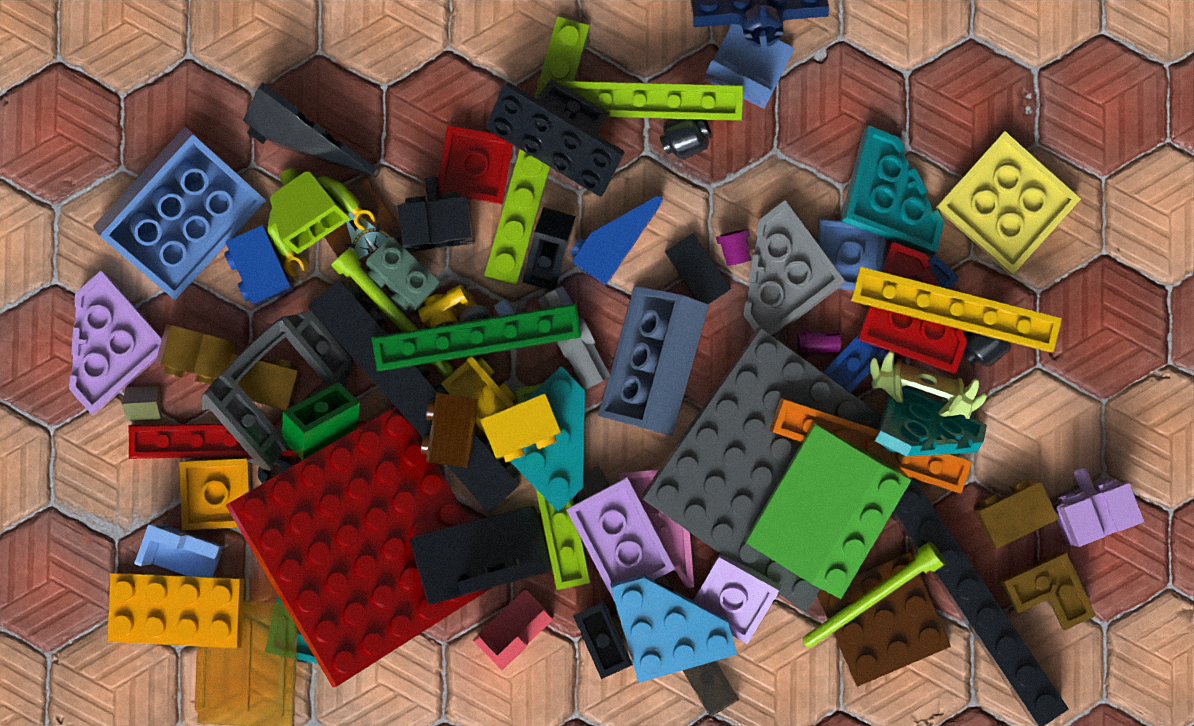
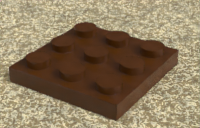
(893, 630)

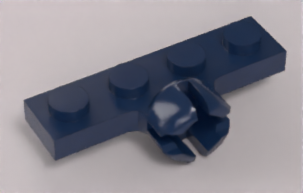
(756, 17)

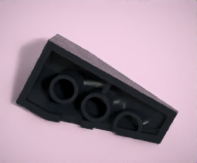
(286, 127)

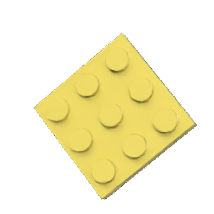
(1008, 203)

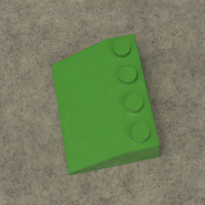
(828, 510)

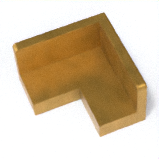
(1050, 580)

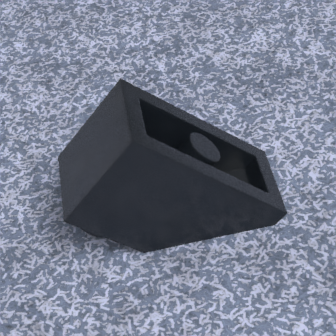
(548, 248)

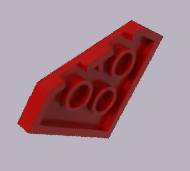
(906, 335)

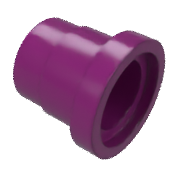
(735, 246)

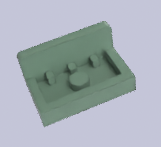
(401, 275)

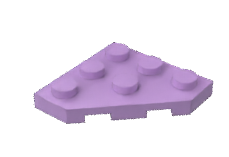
(108, 343)

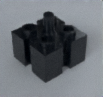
(435, 222)

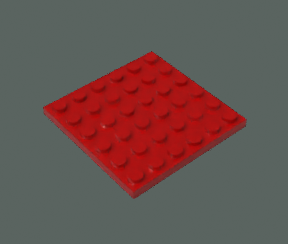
(340, 544)

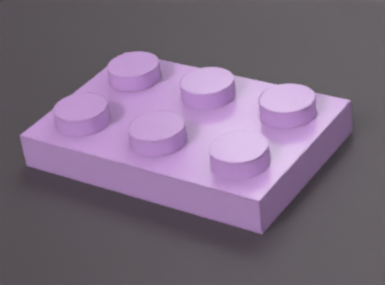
(619, 534)

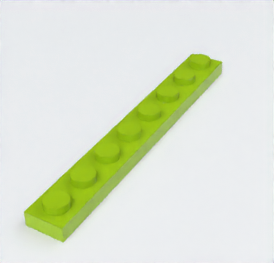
(529, 173)

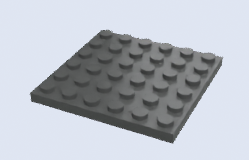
(732, 461)

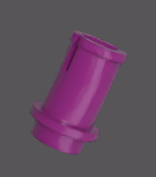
(818, 342)

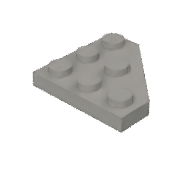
(787, 272)

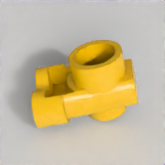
(445, 308)

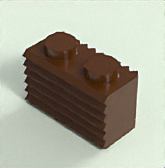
(451, 430)

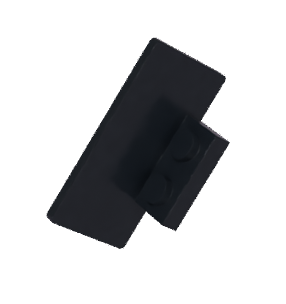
(559, 132)
(480, 554)

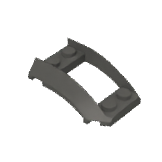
(241, 414)

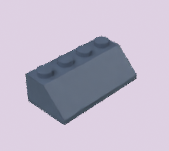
(653, 360)

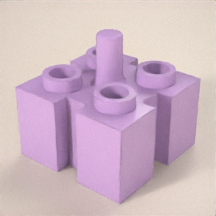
(1096, 510)

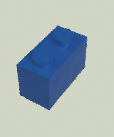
(258, 266)

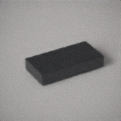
(697, 270)

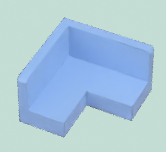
(179, 551)

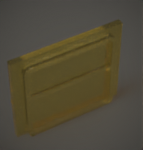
(254, 681)

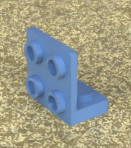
(749, 65)

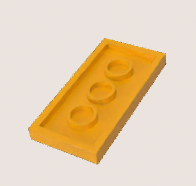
(176, 610)

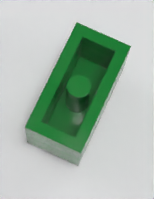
(320, 420)

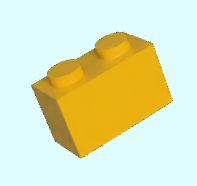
(521, 427)

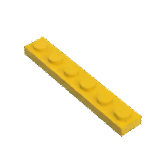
(956, 309)

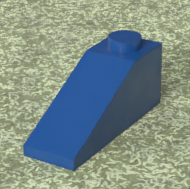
(609, 245)

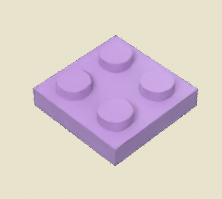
(737, 595)

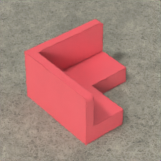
(513, 629)

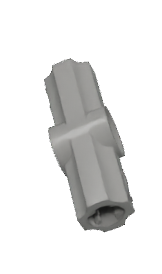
(580, 351)

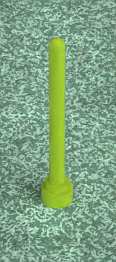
(350, 266)
(926, 559)

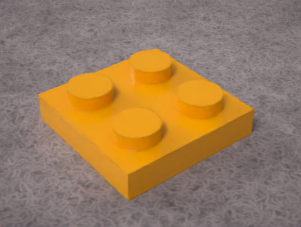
(207, 490)

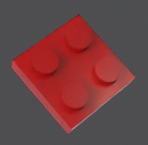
(475, 165)

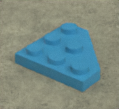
(668, 629)

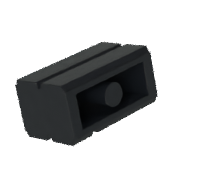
(602, 639)

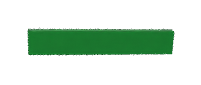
(476, 337)

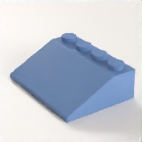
(179, 213)

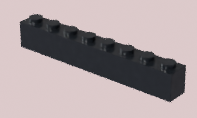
(408, 388)
(980, 609)

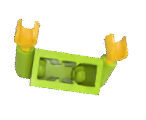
(308, 211)

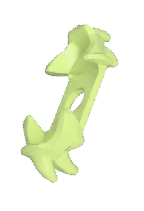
(894, 376)

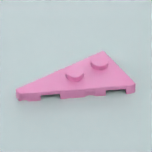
(672, 535)

